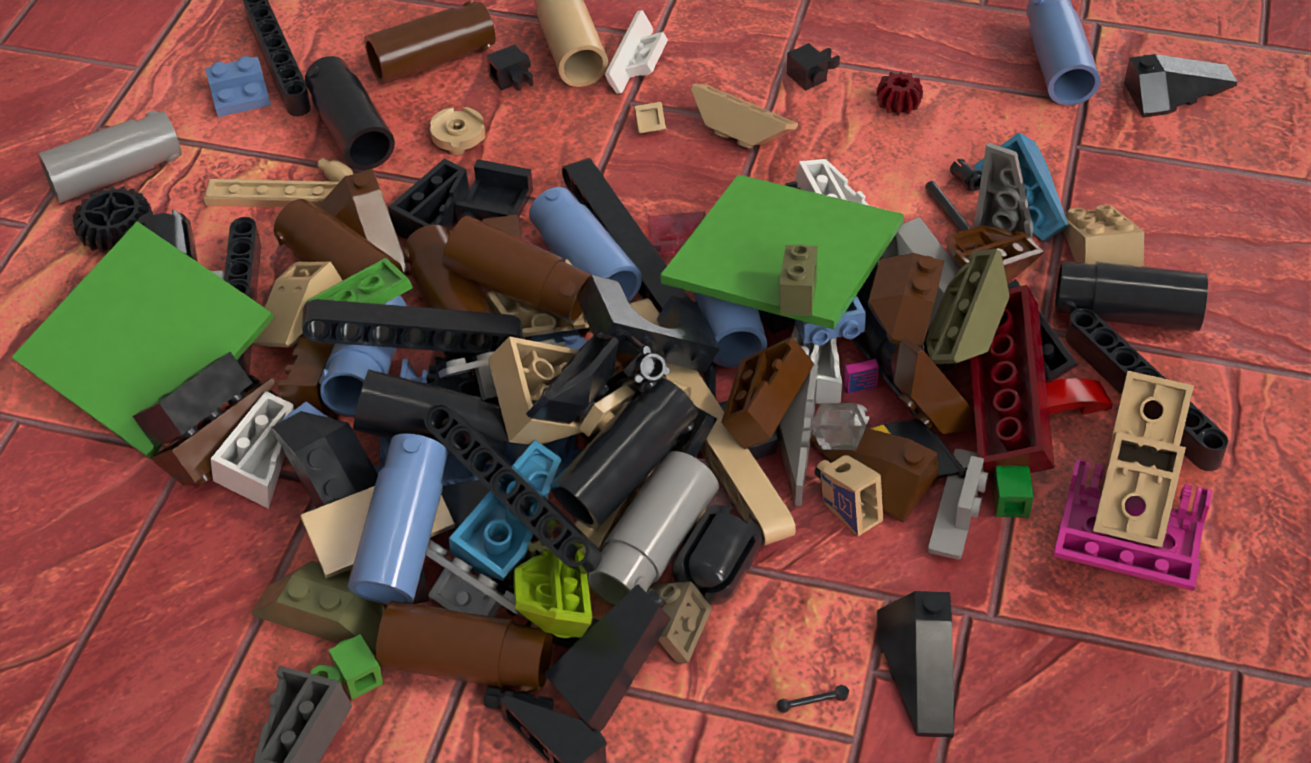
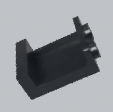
(496, 191)

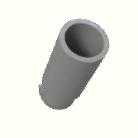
(109, 155)
(653, 526)

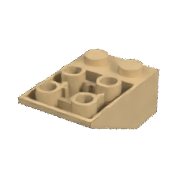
(1104, 236)
(288, 299)

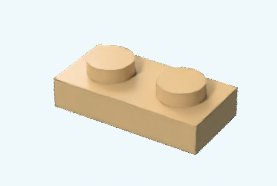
(605, 410)

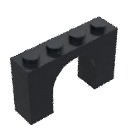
(680, 339)

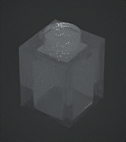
(838, 426)

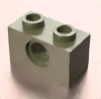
(798, 280)

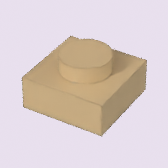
(649, 117)

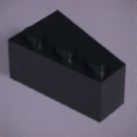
(430, 199)

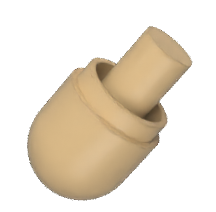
(334, 170)

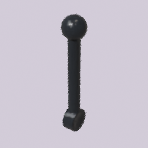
(841, 693)

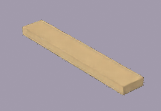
(265, 192)

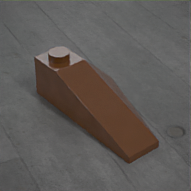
(904, 468)

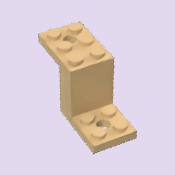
(1144, 459)

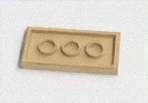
(339, 526)

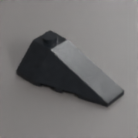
(1165, 82)
(919, 652)

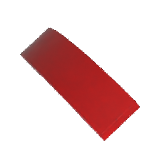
(1077, 393)

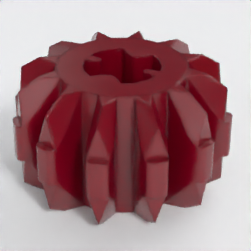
(899, 93)

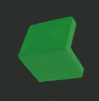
(1012, 491)

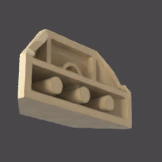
(739, 118)

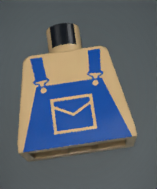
(852, 493)

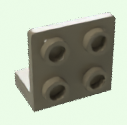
(688, 617)

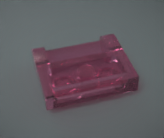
(671, 231)

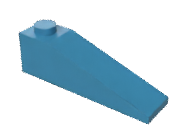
(1040, 191)
(492, 535)

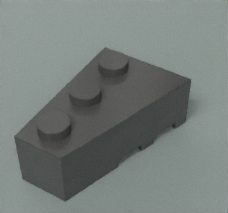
(302, 718)

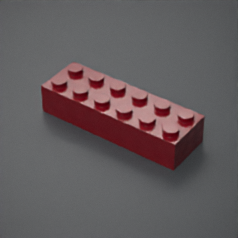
(1012, 391)

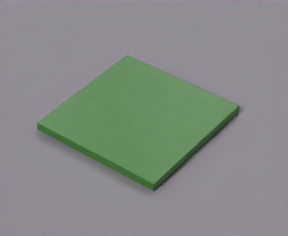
(743, 240)
(139, 332)

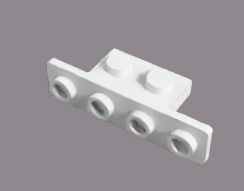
(636, 53)

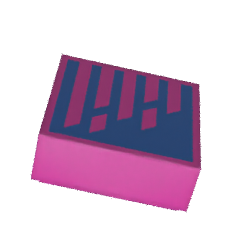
(861, 376)

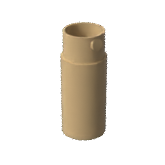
(572, 41)

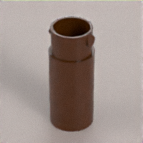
(429, 41)
(324, 238)
(514, 268)
(435, 284)
(463, 646)

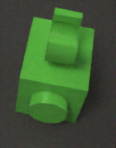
(352, 666)

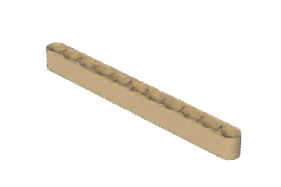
(733, 464)

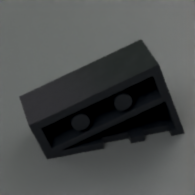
(194, 400)

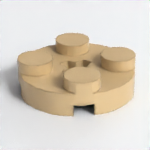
(468, 134)

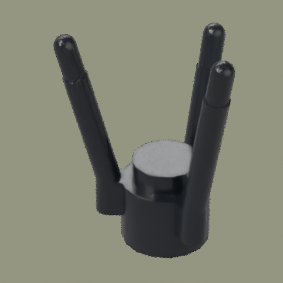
(647, 366)

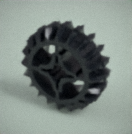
(108, 216)

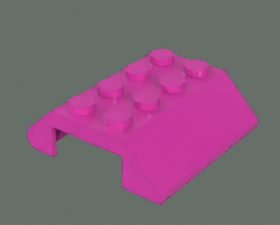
(1171, 565)

